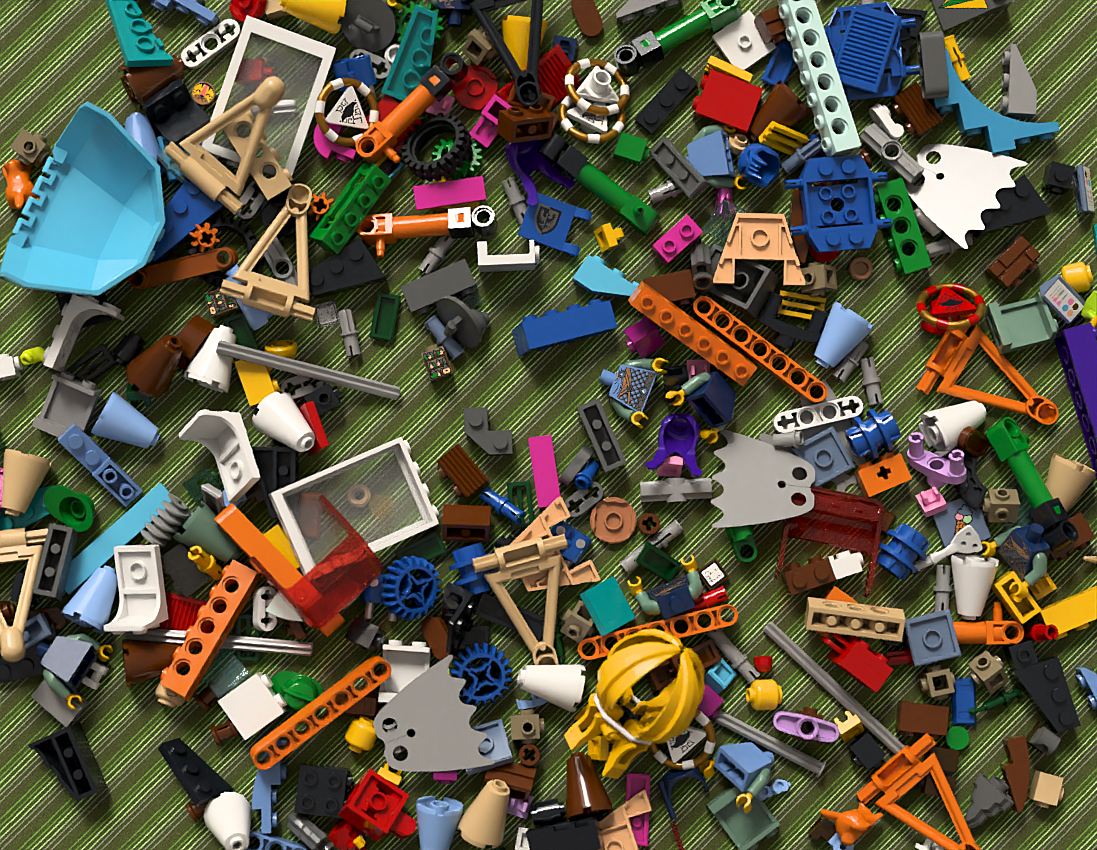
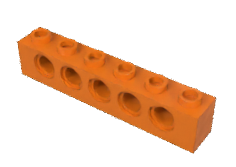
(692, 333)
(186, 685)

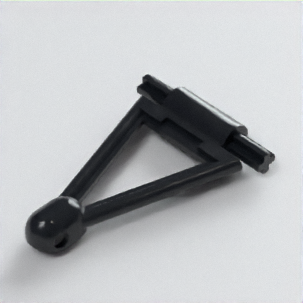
(526, 81)

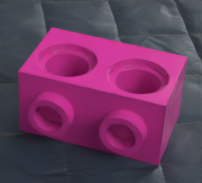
(676, 240)

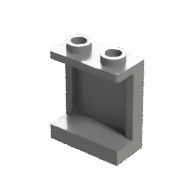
(67, 403)

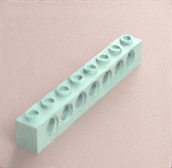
(825, 73)

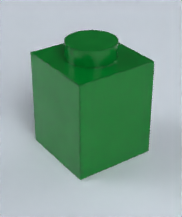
(631, 149)

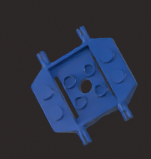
(890, 81)
(856, 202)

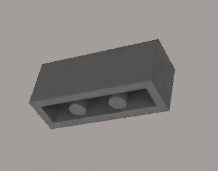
(429, 289)
(601, 435)
(55, 562)

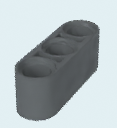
(932, 65)

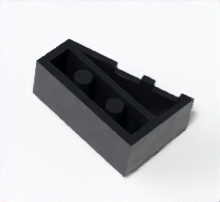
(1017, 207)
(345, 271)
(277, 470)
(72, 761)

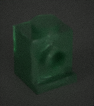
(192, 485)

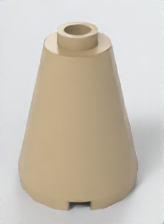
(1068, 479)
(21, 480)
(486, 816)

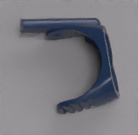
(668, 781)

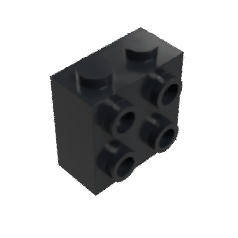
(322, 789)

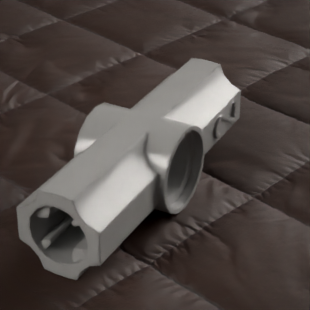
(881, 143)
(276, 254)
(676, 490)

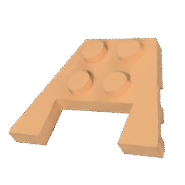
(759, 238)
(539, 527)
(616, 826)

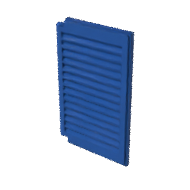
(866, 48)

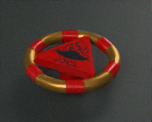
(951, 306)

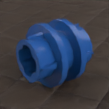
(872, 434)
(902, 551)
(463, 562)

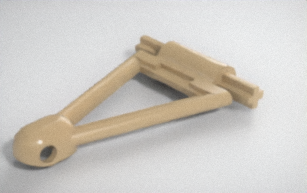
(205, 169)
(269, 293)
(14, 549)
(520, 561)

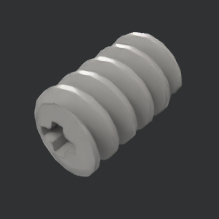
(167, 522)

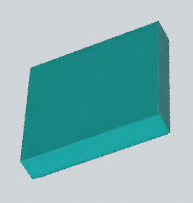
(607, 606)

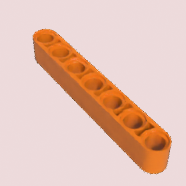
(771, 352)
(255, 544)
(667, 624)
(315, 723)

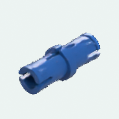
(502, 505)

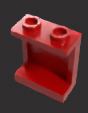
(727, 101)

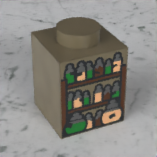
(221, 304)
(436, 362)

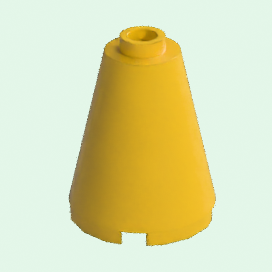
(319, 13)
(516, 37)

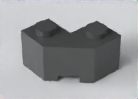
(492, 442)

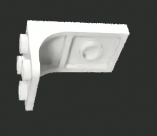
(74, 316)
(228, 442)
(140, 589)

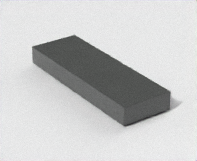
(678, 168)

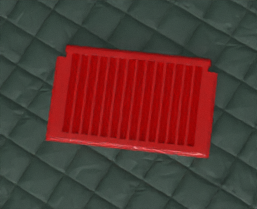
(550, 76)
(183, 614)

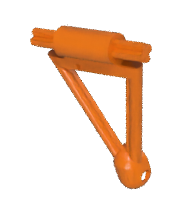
(952, 356)
(902, 774)

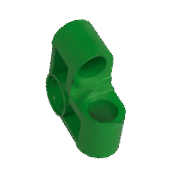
(739, 537)

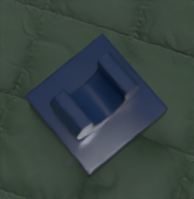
(567, 44)

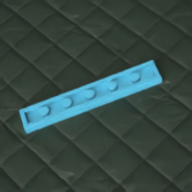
(118, 534)

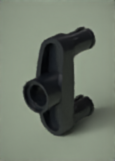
(786, 332)

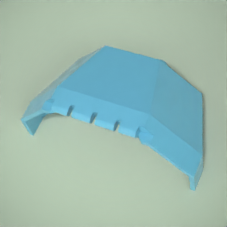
(92, 212)

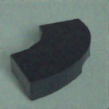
(971, 490)

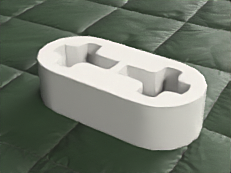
(260, 606)

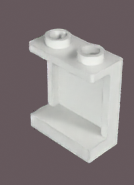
(511, 262)
(405, 664)

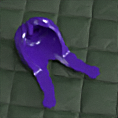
(524, 158)
(678, 435)

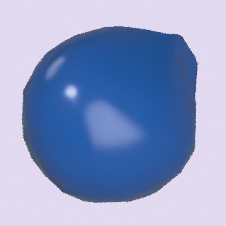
(759, 164)

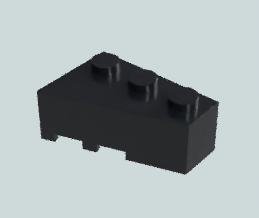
(1049, 693)
(567, 835)

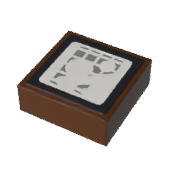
(712, 574)

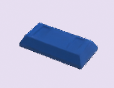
(779, 64)
(962, 701)

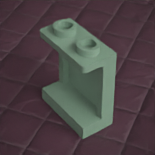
(1021, 324)
(742, 827)

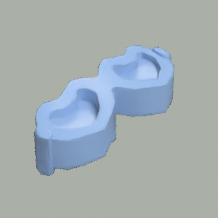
(535, 701)
(776, 787)

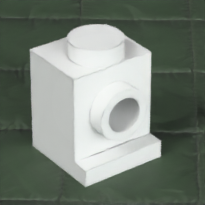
(9, 367)
(846, 563)

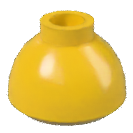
(283, 348)

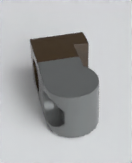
(1043, 739)

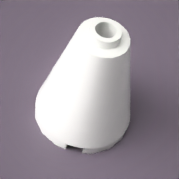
(212, 368)
(284, 422)
(944, 425)
(972, 582)
(554, 683)
(229, 820)

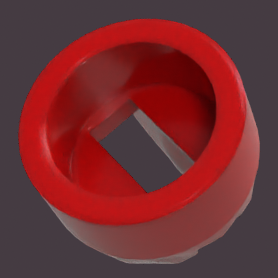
(763, 663)

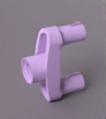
(935, 467)
(791, 723)

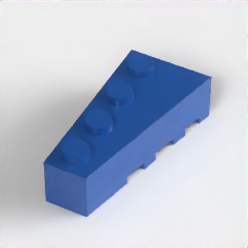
(183, 211)
(563, 326)

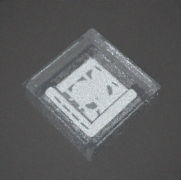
(326, 314)

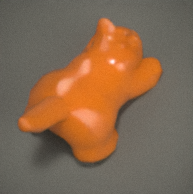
(18, 183)
(852, 823)

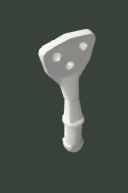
(953, 547)

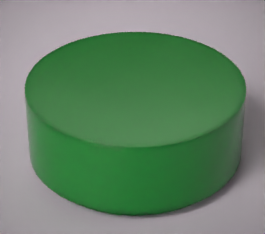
(957, 737)

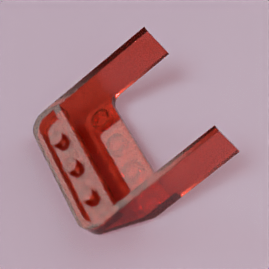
(837, 521)
(333, 580)

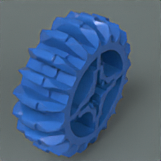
(399, 583)
(484, 665)

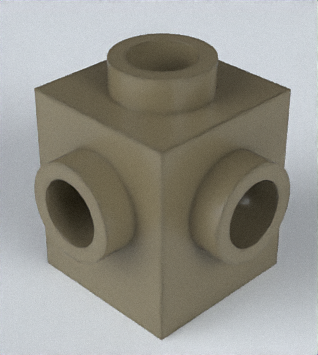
(478, 46)
(31, 148)
(819, 279)
(1002, 505)
(578, 623)
(988, 671)
(945, 685)
(518, 730)

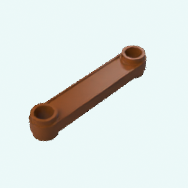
(183, 268)

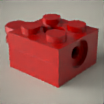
(858, 661)
(385, 804)

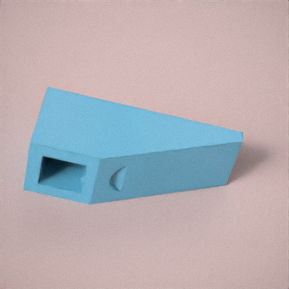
(601, 280)

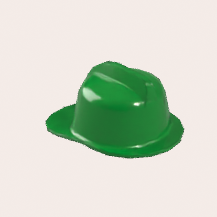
(69, 507)
(296, 689)

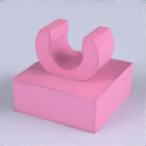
(443, 106)
(697, 367)
(671, 467)
(931, 502)

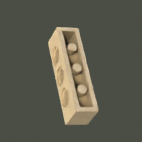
(269, 187)
(854, 619)

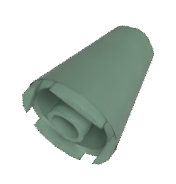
(204, 532)

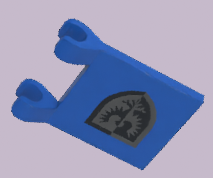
(550, 223)

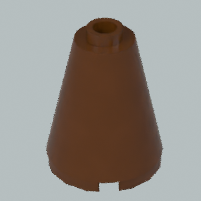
(144, 82)
(781, 107)
(156, 366)
(145, 659)
(584, 788)

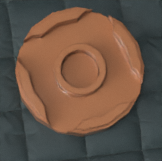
(613, 520)

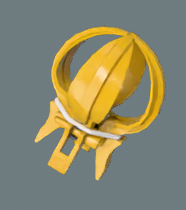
(648, 721)

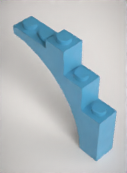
(973, 117)

